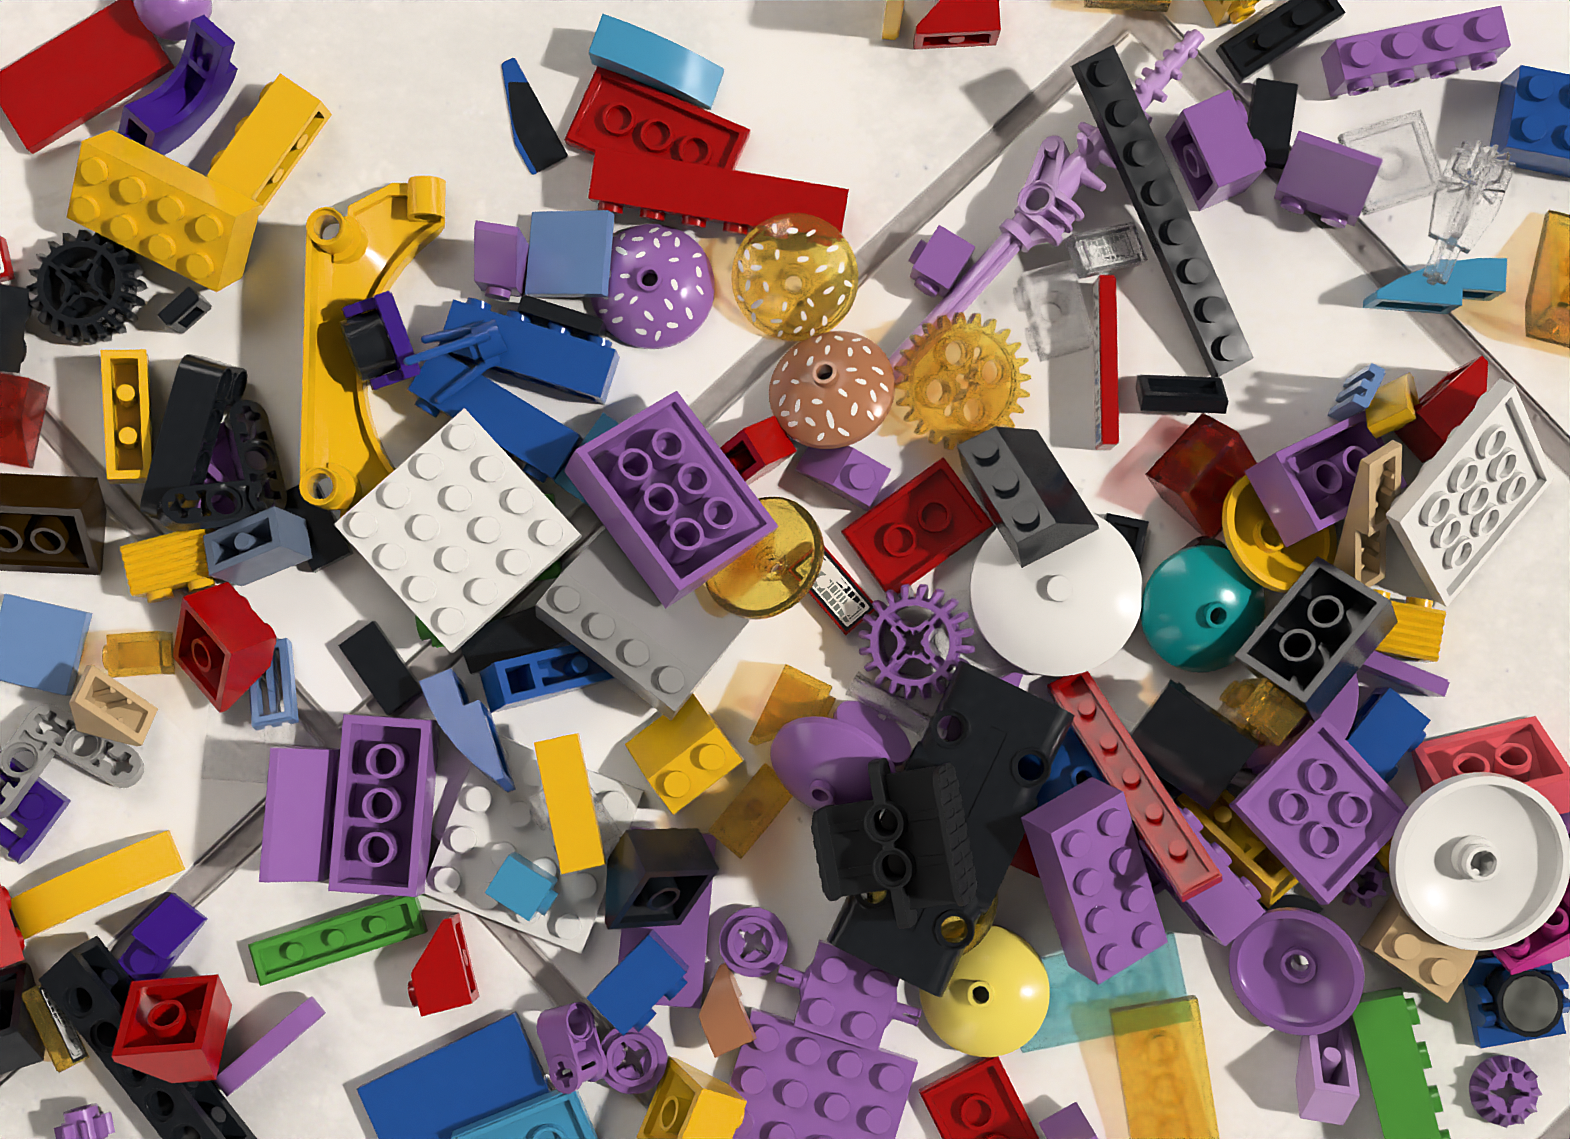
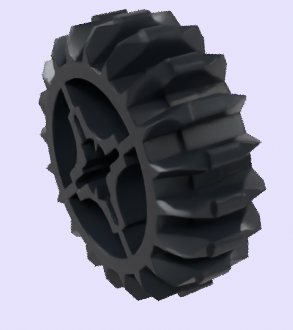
(66, 316)

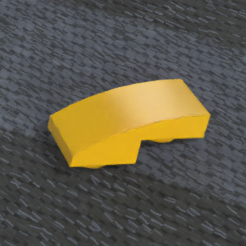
(1392, 406)

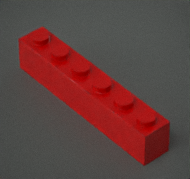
(705, 192)

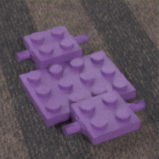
(826, 1066)

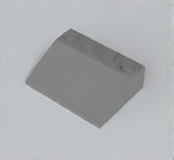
(626, 630)

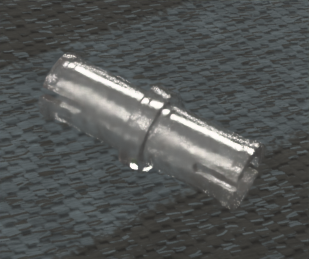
(889, 705)

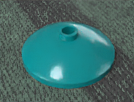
(1180, 605)

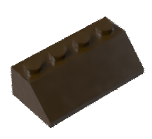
(51, 524)

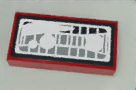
(840, 595)

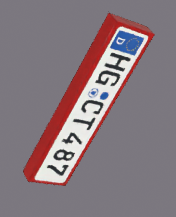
(1105, 362)

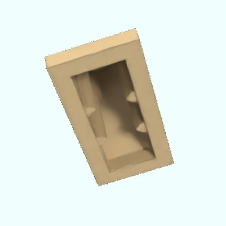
(110, 709)

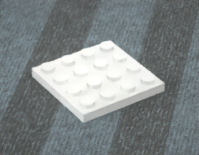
(1471, 493)
(458, 530)
(494, 823)

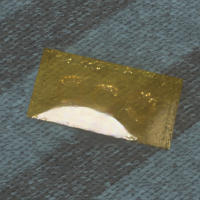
(1164, 1070)

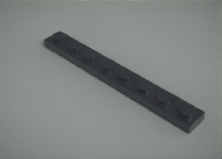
(1162, 211)

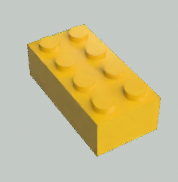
(162, 210)

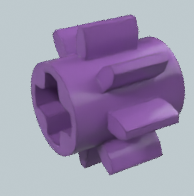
(1370, 889)
(85, 1123)

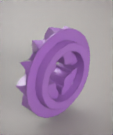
(757, 962)
(1492, 1075)
(629, 1078)

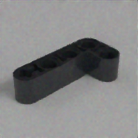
(190, 427)

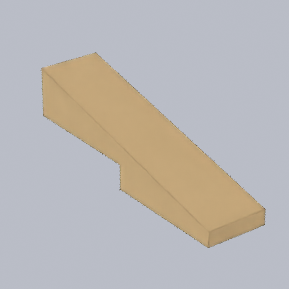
(1363, 536)

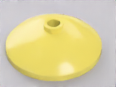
(1015, 1004)

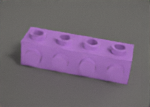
(1415, 51)

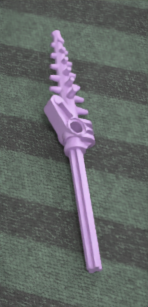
(1051, 185)

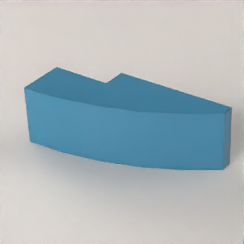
(655, 61)
(1470, 280)

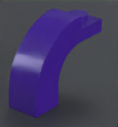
(189, 94)

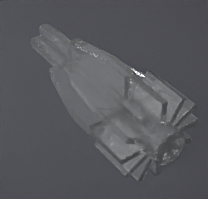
(1465, 204)

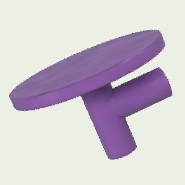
(885, 732)

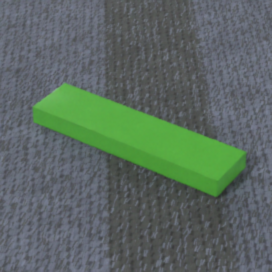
(337, 938)

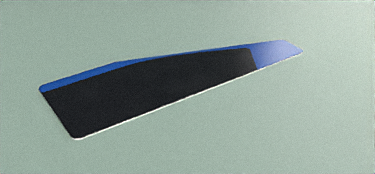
(530, 125)

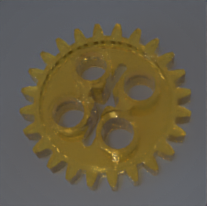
(929, 363)

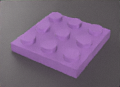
(1320, 810)

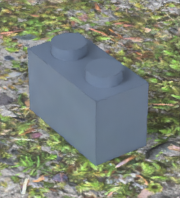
(257, 546)

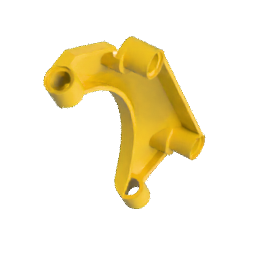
(359, 262)

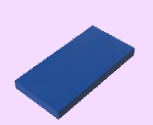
(456, 1084)

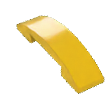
(96, 884)

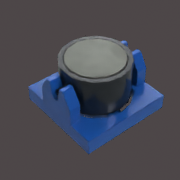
(1523, 1003)

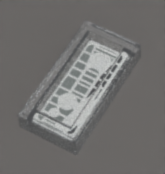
(1106, 250)

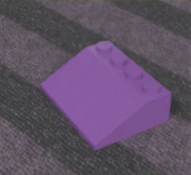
(669, 497)

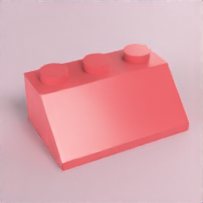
(1510, 749)

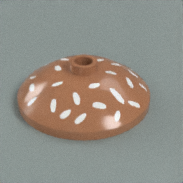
(835, 409)

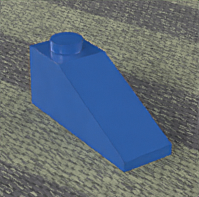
(539, 677)

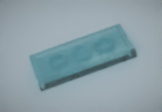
(1081, 1007)

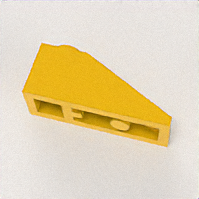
(1248, 853)

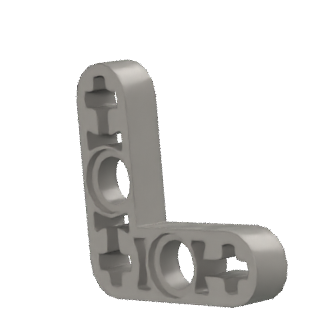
(45, 746)

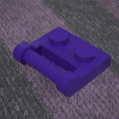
(36, 812)

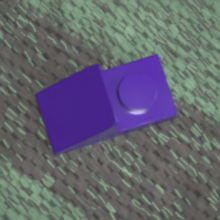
(161, 939)

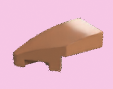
(724, 1014)

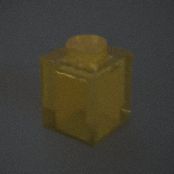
(139, 654)

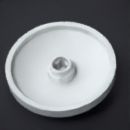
(1062, 609)
(1480, 861)

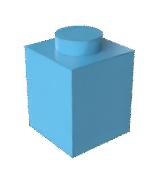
(523, 887)

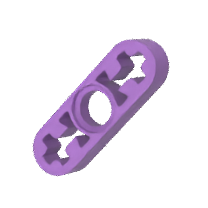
(269, 1046)

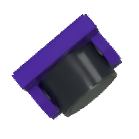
(378, 340)

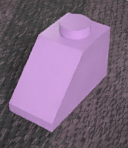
(1327, 1076)

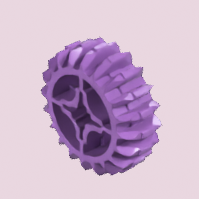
(900, 628)

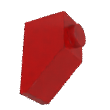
(959, 25)
(758, 449)
(444, 971)

